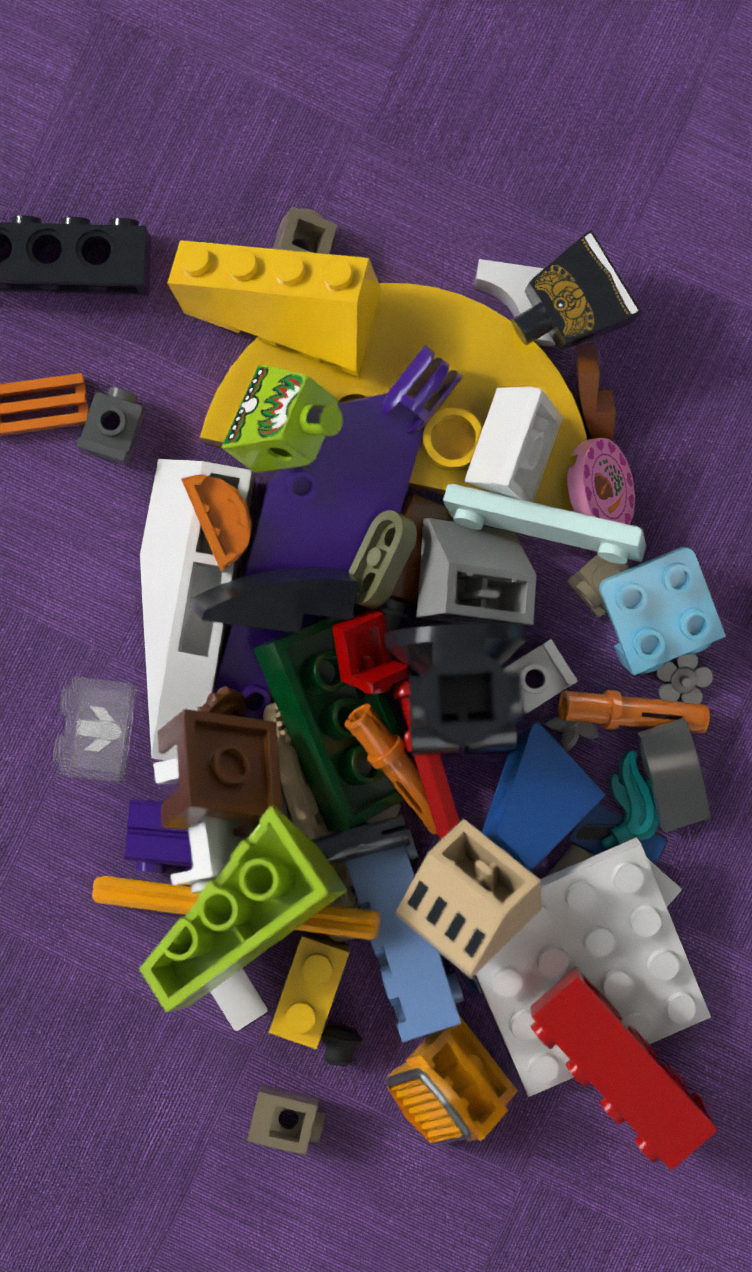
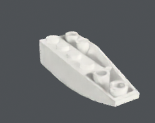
(175, 566)

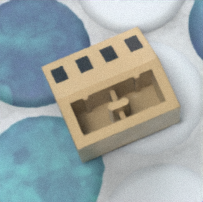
(469, 898)

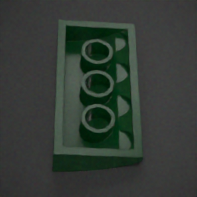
(314, 707)

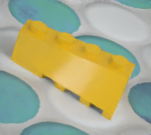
(282, 296)

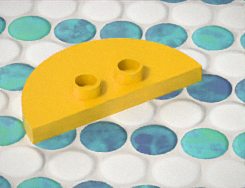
(470, 340)

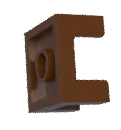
(223, 769)

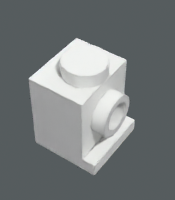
(555, 672)

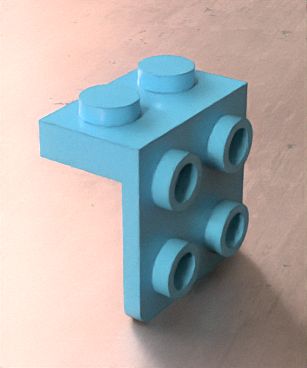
(661, 611)

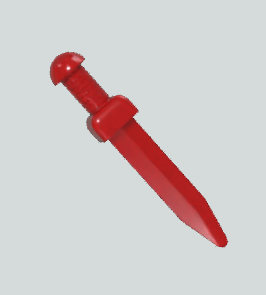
(431, 774)

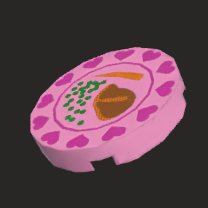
(601, 482)

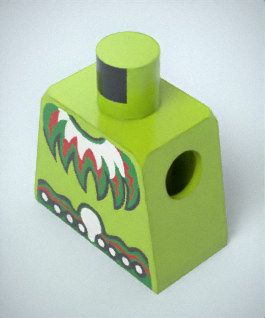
(282, 421)

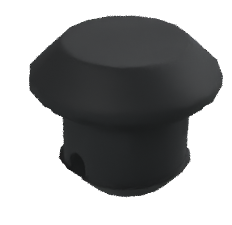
(340, 1044)

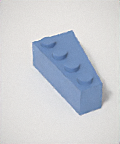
(409, 964)

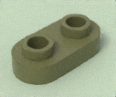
(382, 557)

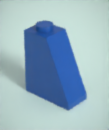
(538, 798)

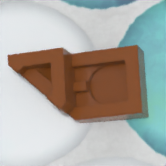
(596, 405)

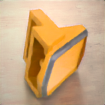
(451, 1087)

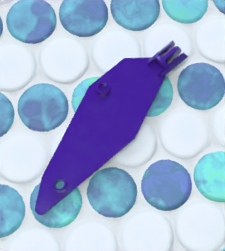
(325, 508)

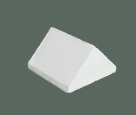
(515, 443)

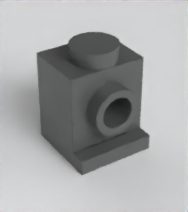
(115, 444)

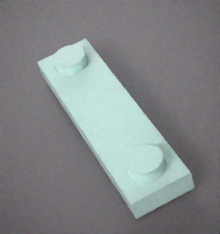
(611, 539)

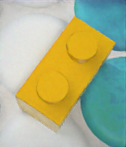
(309, 990)

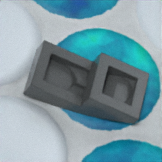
(674, 775)

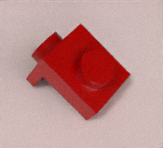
(363, 654)

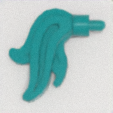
(636, 800)

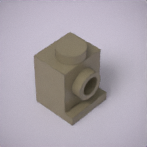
(305, 232)
(588, 579)
(271, 1132)

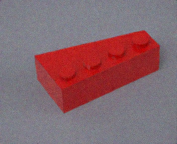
(623, 1069)

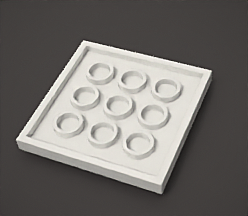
(619, 934)

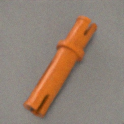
(616, 710)
(388, 754)

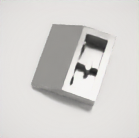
(474, 575)

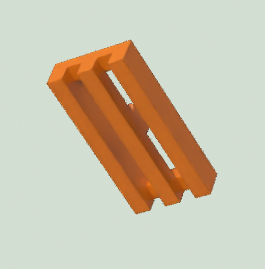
(42, 385)

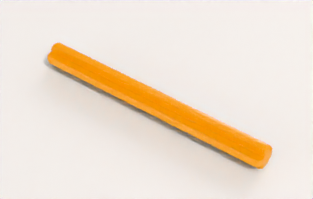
(180, 899)

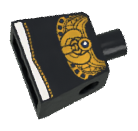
(576, 298)

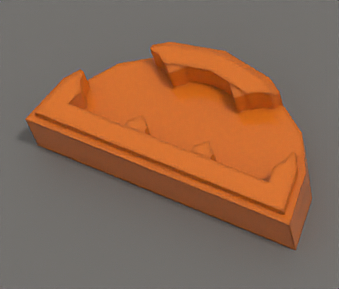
(222, 517)

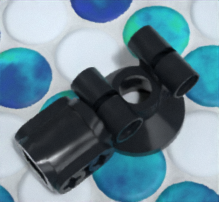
(461, 686)

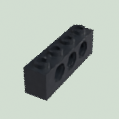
(122, 274)

